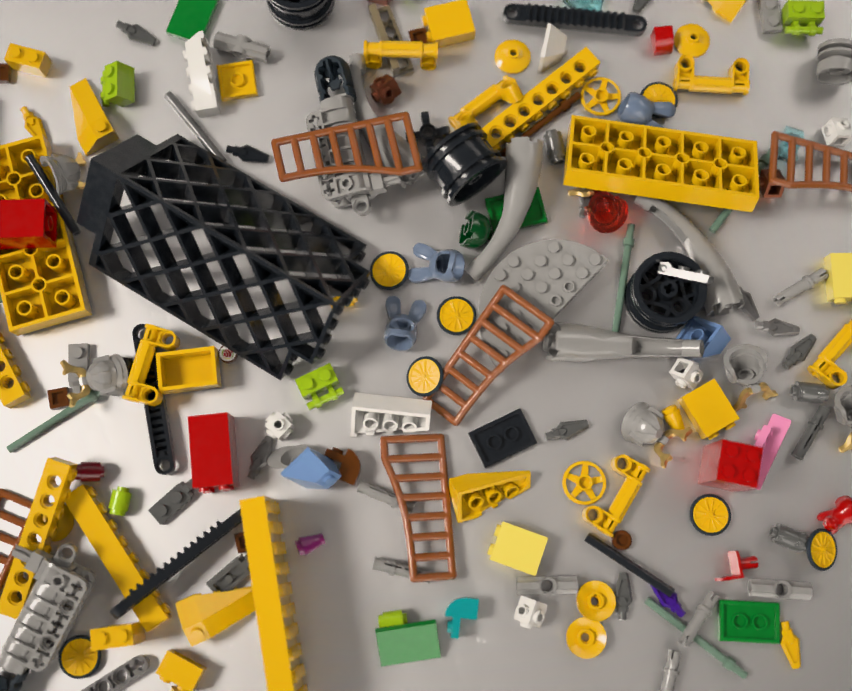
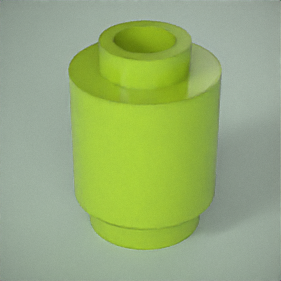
(120, 501)
(392, 618)

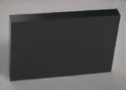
(502, 438)

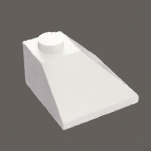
(553, 48)

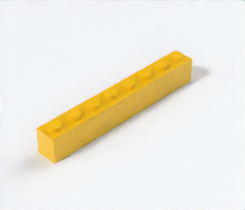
(115, 554)

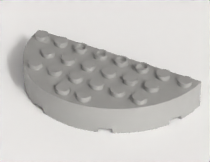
(543, 274)

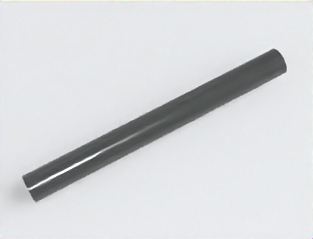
(193, 126)

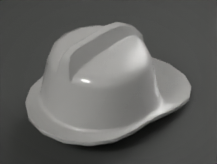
(285, 456)

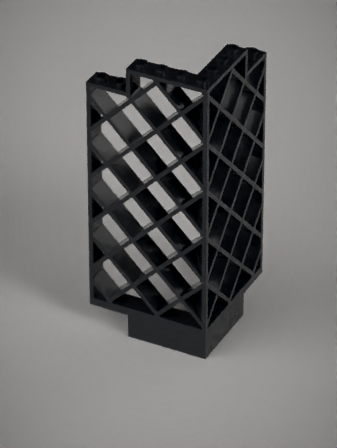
(101, 213)

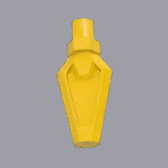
(32, 123)
(790, 645)

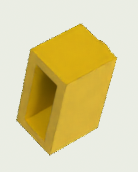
(28, 60)
(181, 671)

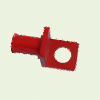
(737, 565)

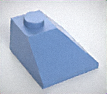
(712, 334)
(312, 470)

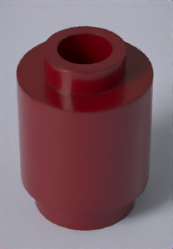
(89, 472)

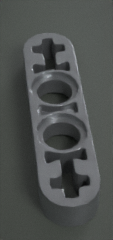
(112, 678)

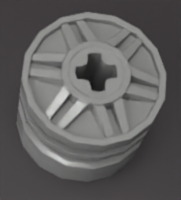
(834, 62)

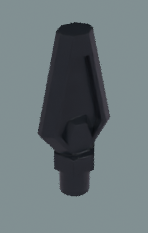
(248, 154)

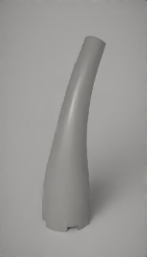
(364, 111)
(521, 180)
(724, 292)
(586, 343)

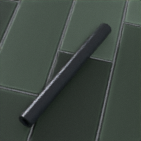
(53, 195)
(629, 565)

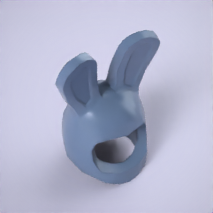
(639, 110)
(443, 265)
(402, 328)

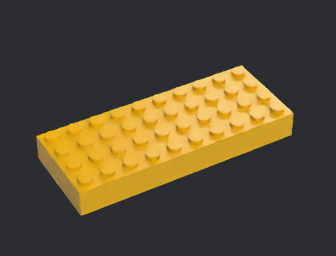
(662, 163)
(38, 283)
(272, 594)

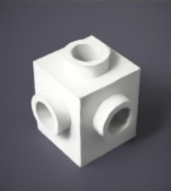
(837, 132)
(686, 373)
(282, 432)
(530, 612)

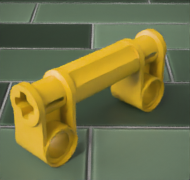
(401, 49)
(735, 83)
(506, 90)
(153, 338)
(829, 356)
(634, 474)

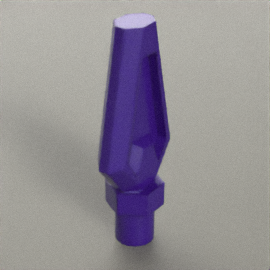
(669, 602)

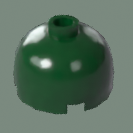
(475, 231)

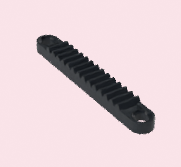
(575, 19)
(157, 417)
(176, 565)

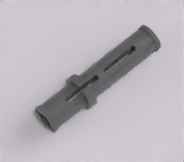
(811, 432)

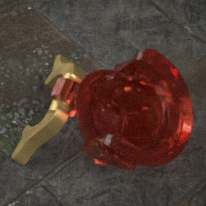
(604, 210)

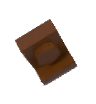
(350, 464)

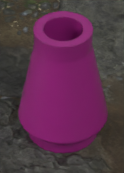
(309, 543)

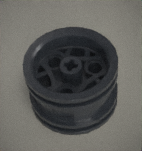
(301, 13)
(464, 164)
(663, 295)

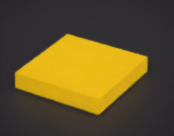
(237, 80)

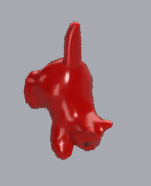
(837, 516)

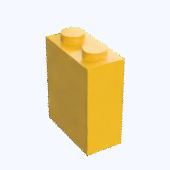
(449, 23)
(708, 410)
(117, 635)

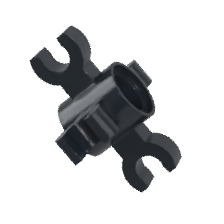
(427, 127)

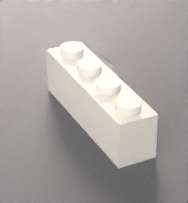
(202, 76)
(388, 414)

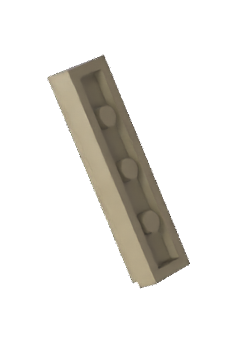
(380, 28)

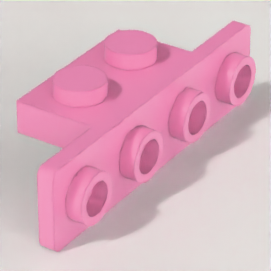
(770, 439)

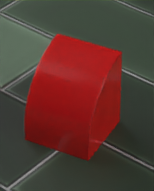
(662, 40)

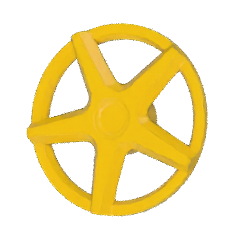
(600, 97)
(583, 483)

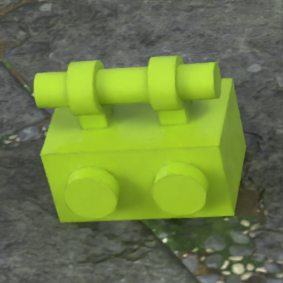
(803, 17)
(117, 84)
(317, 382)

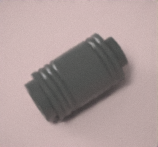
(554, 147)
(809, 392)
(788, 537)

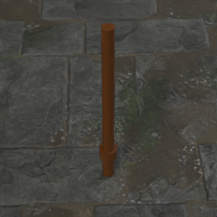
(563, 106)

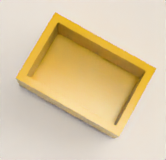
(188, 370)

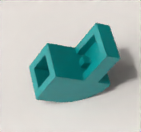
(460, 608)

